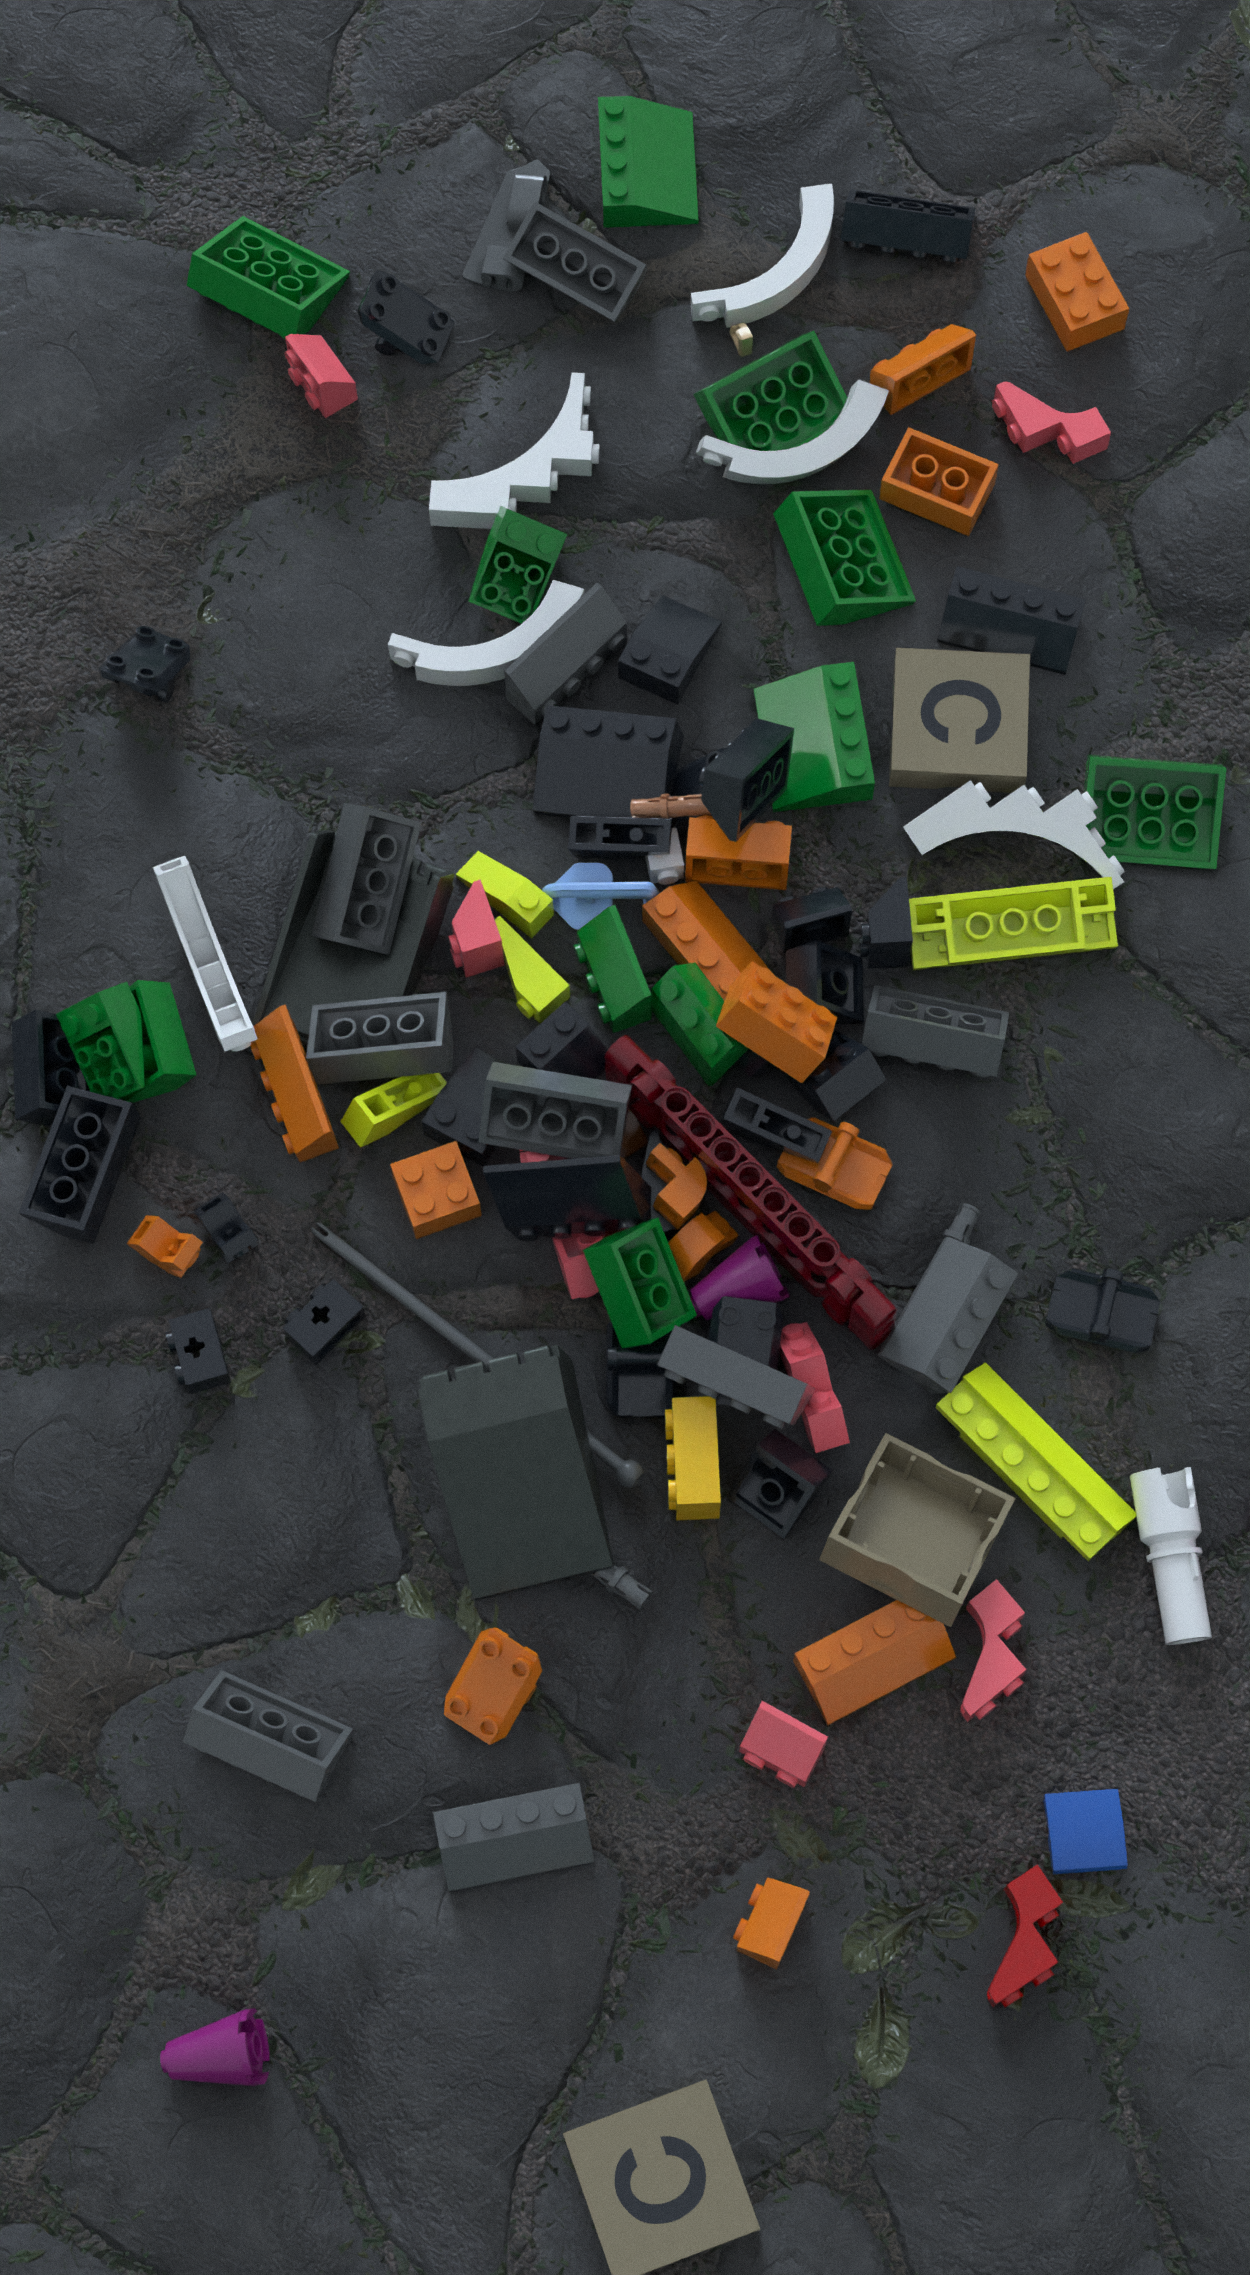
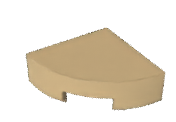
(742, 338)

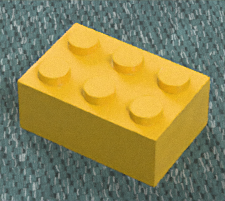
(693, 1458)

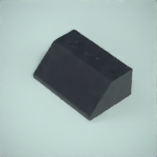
(42, 1067)

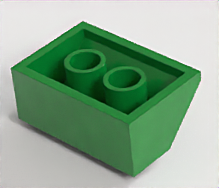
(613, 971)
(689, 1012)
(164, 1042)
(640, 1283)

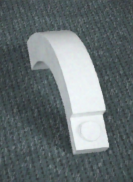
(785, 279)
(807, 459)
(486, 660)

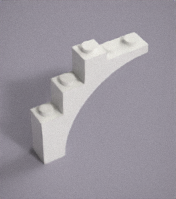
(530, 478)
(1063, 823)
(205, 955)

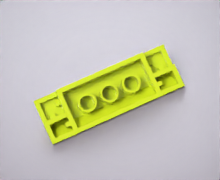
(1012, 923)
(1035, 1461)

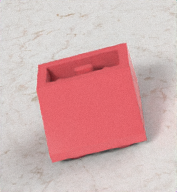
(319, 373)

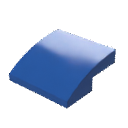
(1085, 1831)

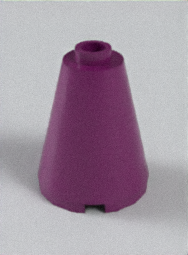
(744, 1275)
(220, 2052)

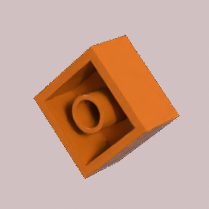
(436, 1189)

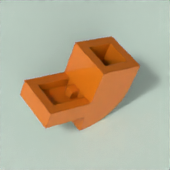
(684, 1185)
(699, 1242)
(165, 1245)

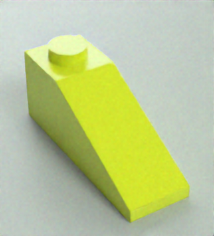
(509, 893)
(534, 981)
(390, 1106)

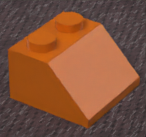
(771, 1922)

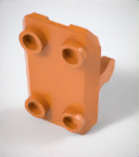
(847, 1171)
(492, 1686)

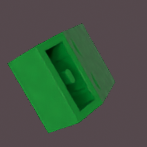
(516, 565)
(107, 1040)

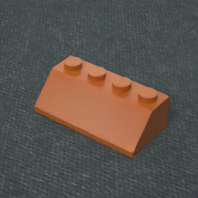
(699, 933)
(293, 1086)
(872, 1658)

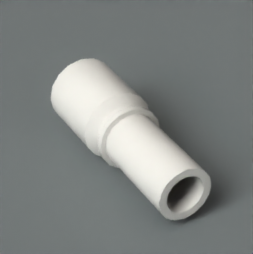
(1169, 1526)

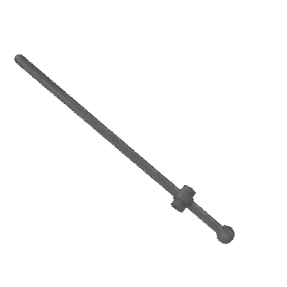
(627, 1472)

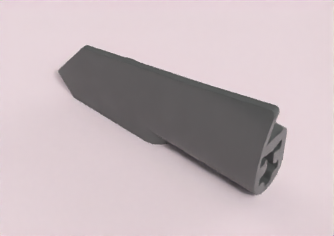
(507, 213)

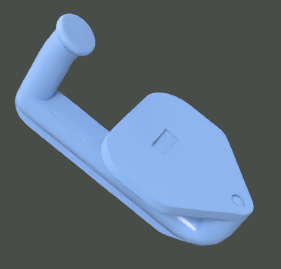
(589, 890)

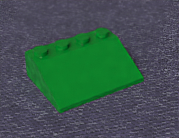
(646, 163)
(265, 277)
(776, 399)
(842, 555)
(829, 739)
(1157, 810)

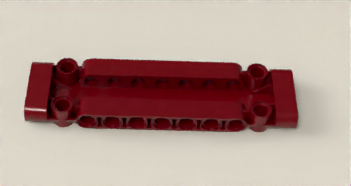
(663, 1104)

